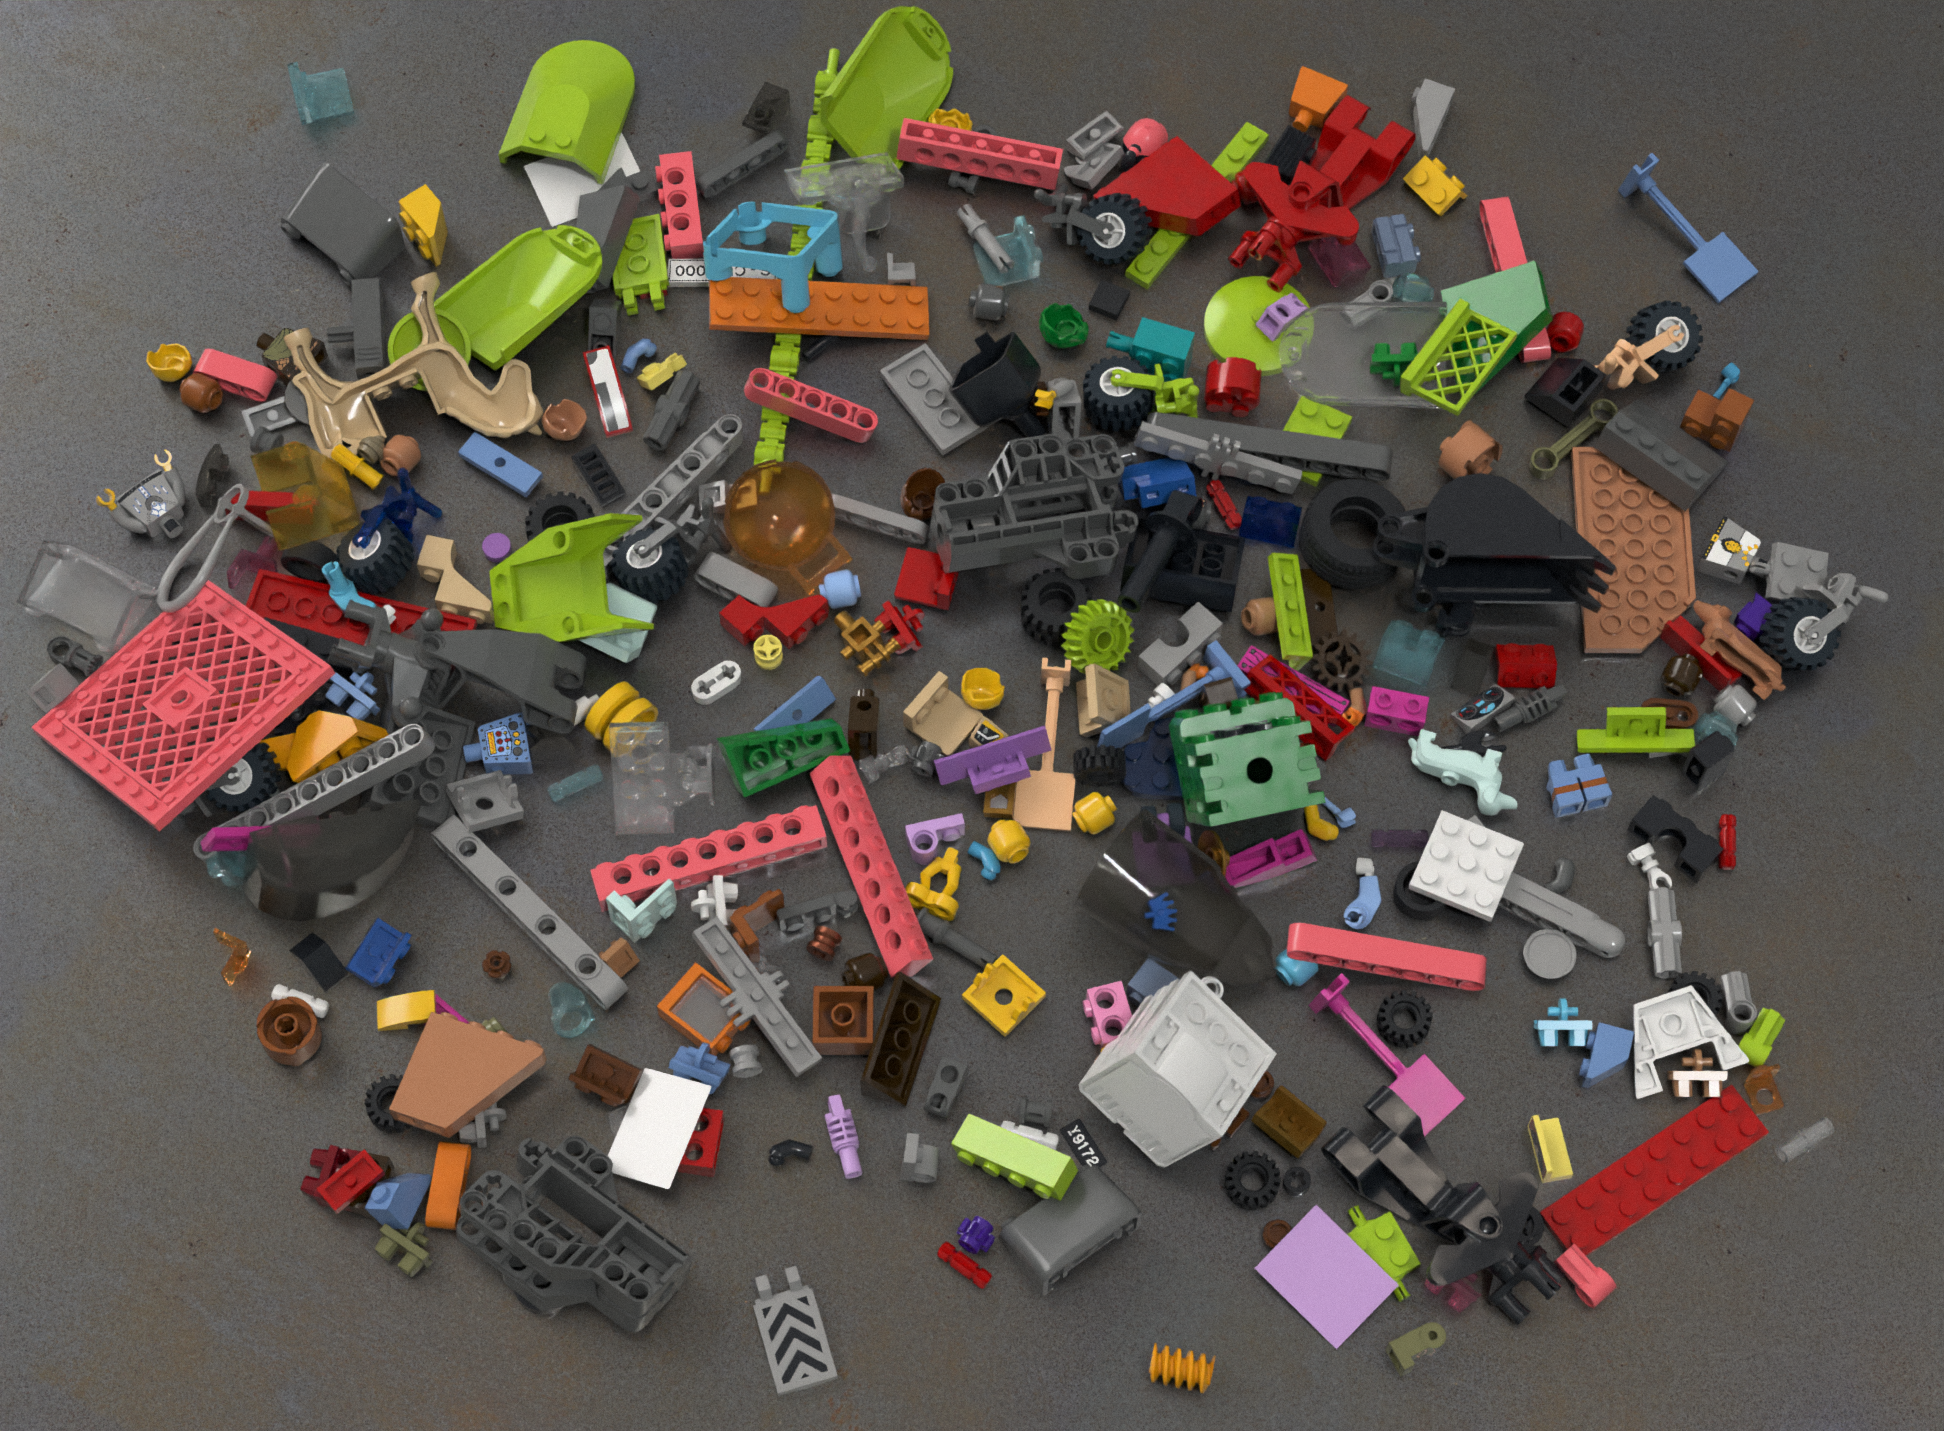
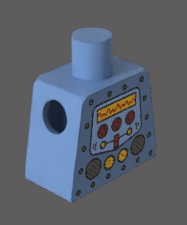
(502, 746)

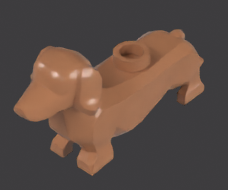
(1737, 649)

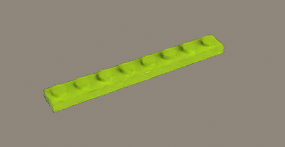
(1167, 243)

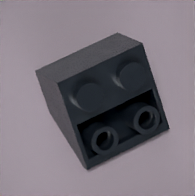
(1567, 389)

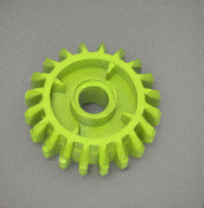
(1095, 620)

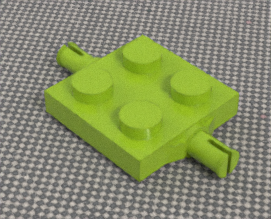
(1386, 1246)

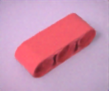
(237, 374)

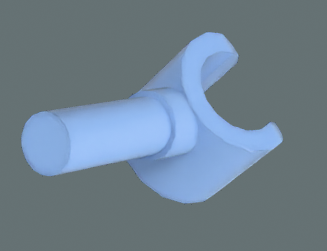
(1344, 818)

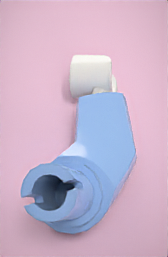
(1367, 903)

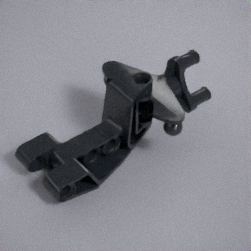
(1405, 1178)

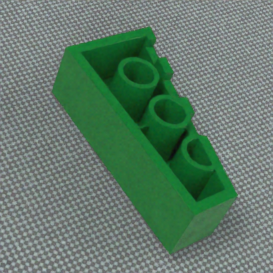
(776, 754)

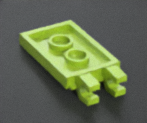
(642, 264)

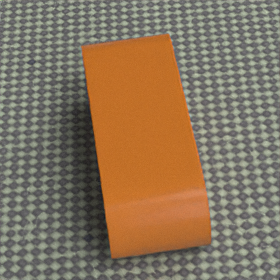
(448, 1185)

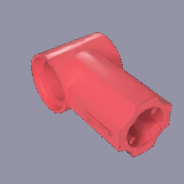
(1590, 1282)

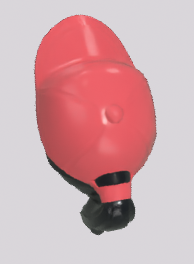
(1140, 141)

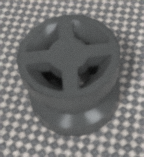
(264, 440)

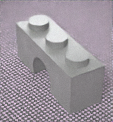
(1166, 663)

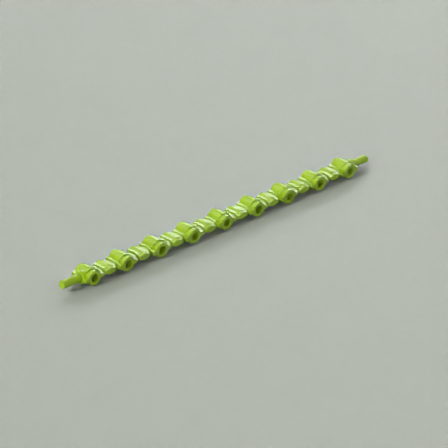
(786, 357)

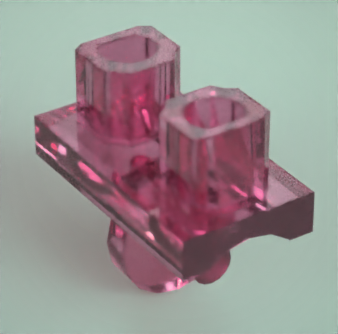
(1463, 1295)

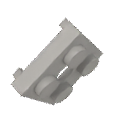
(491, 787)

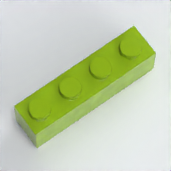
(1014, 1157)

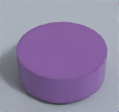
(496, 547)

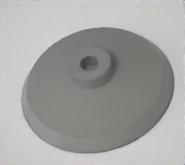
(1549, 953)

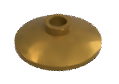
(1213, 847)

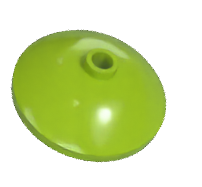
(408, 336)

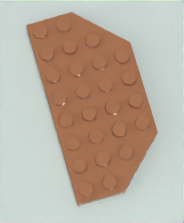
(1645, 541)

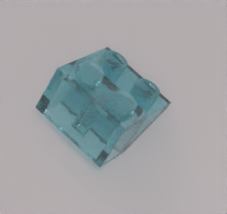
(1408, 652)

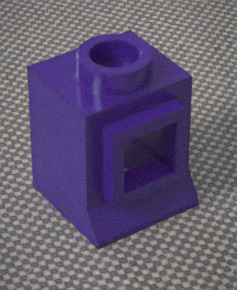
(1751, 617)

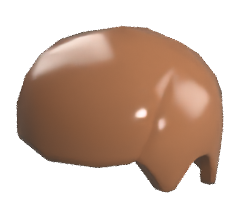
(564, 420)

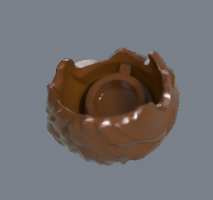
(919, 493)

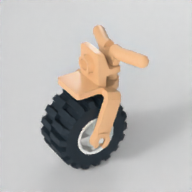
(1659, 341)

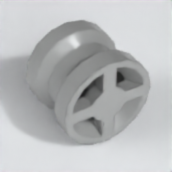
(745, 1061)

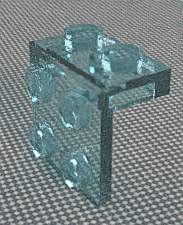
(1020, 248)

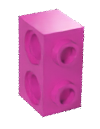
(1396, 711)

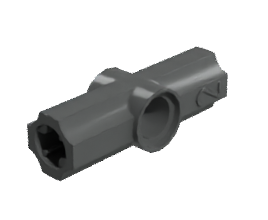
(671, 410)

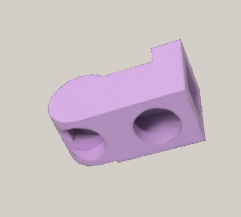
(1280, 316)

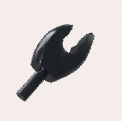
(1473, 740)

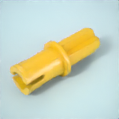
(356, 466)

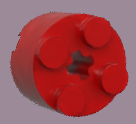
(1232, 386)

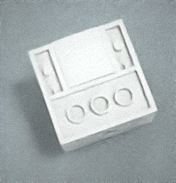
(1177, 1071)

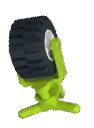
(1121, 393)

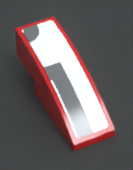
(607, 391)

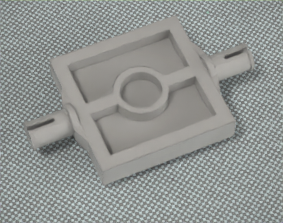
(1791, 569)

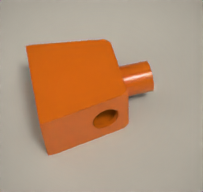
(1314, 98)

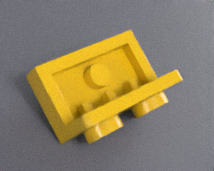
(1434, 185)

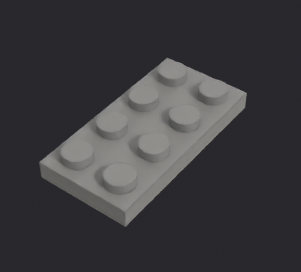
(923, 389)

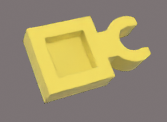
(657, 373)

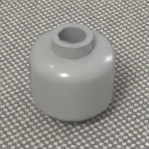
(1735, 704)

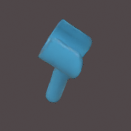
(1731, 373)

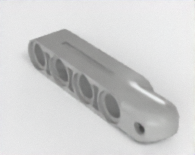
(1558, 913)

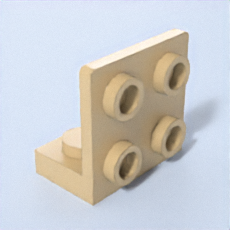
(941, 716)

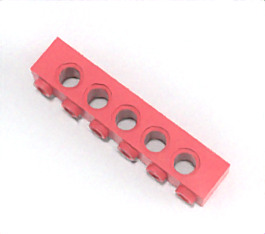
(979, 153)

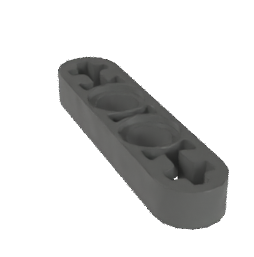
(742, 164)

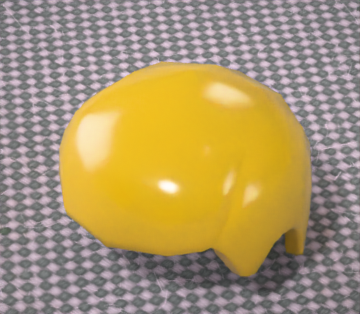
(169, 362)
(982, 688)

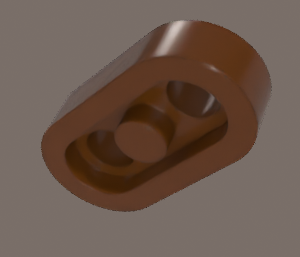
(1673, 709)

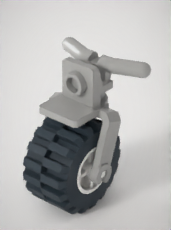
(1804, 630)

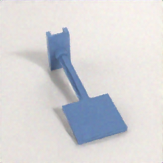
(1717, 263)
(1133, 725)

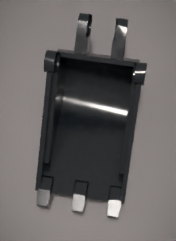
(1492, 545)

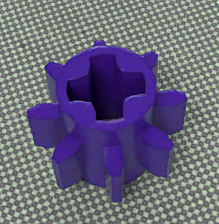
(975, 1235)

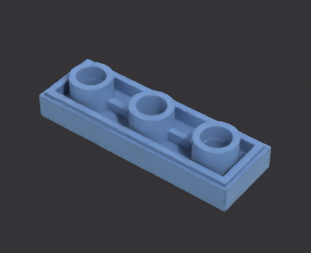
(488, 456)
(805, 705)

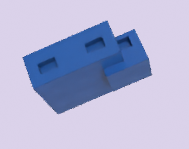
(1156, 480)

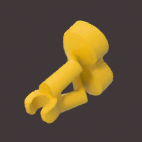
(942, 903)

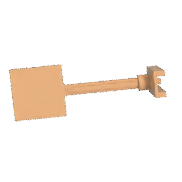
(1047, 795)

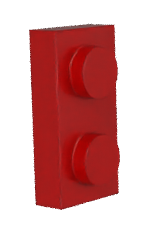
(350, 1181)

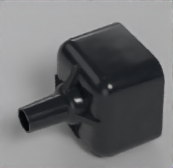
(999, 384)

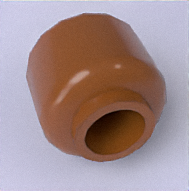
(201, 393)

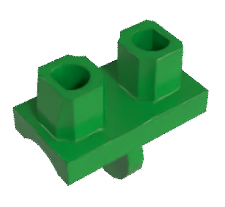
(1392, 365)

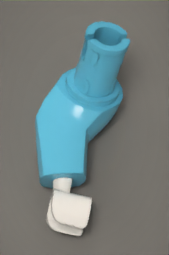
(343, 590)

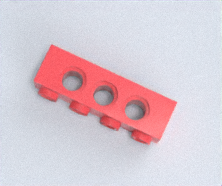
(673, 169)

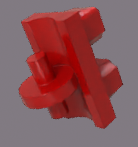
(893, 618)

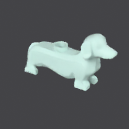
(1464, 768)

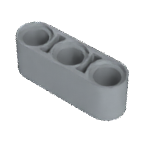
(733, 579)

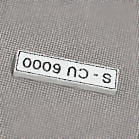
(692, 273)

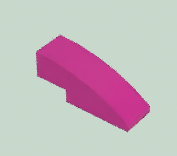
(1270, 859)

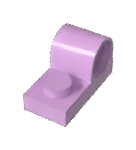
(930, 832)

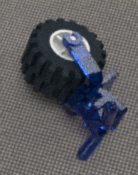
(380, 548)

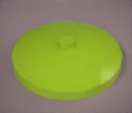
(1232, 322)

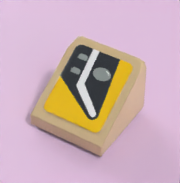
(986, 733)

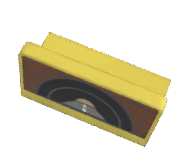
(1549, 1149)

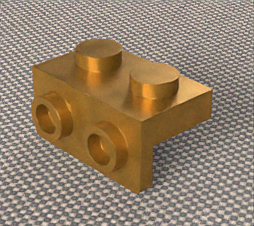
(1289, 1122)

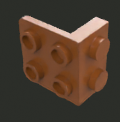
(752, 918)

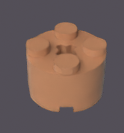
(1469, 451)

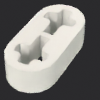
(717, 682)

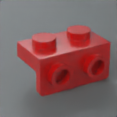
(1526, 665)

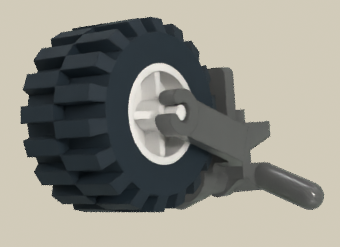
(1109, 226)
(657, 561)
(242, 785)

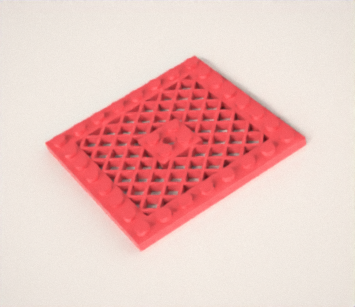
(161, 801)

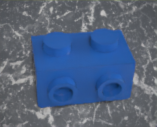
(378, 953)

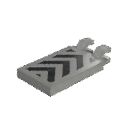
(793, 1335)

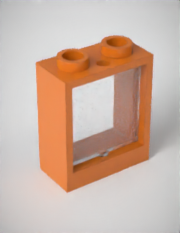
(695, 1010)

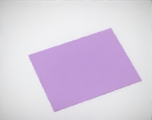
(1326, 1276)

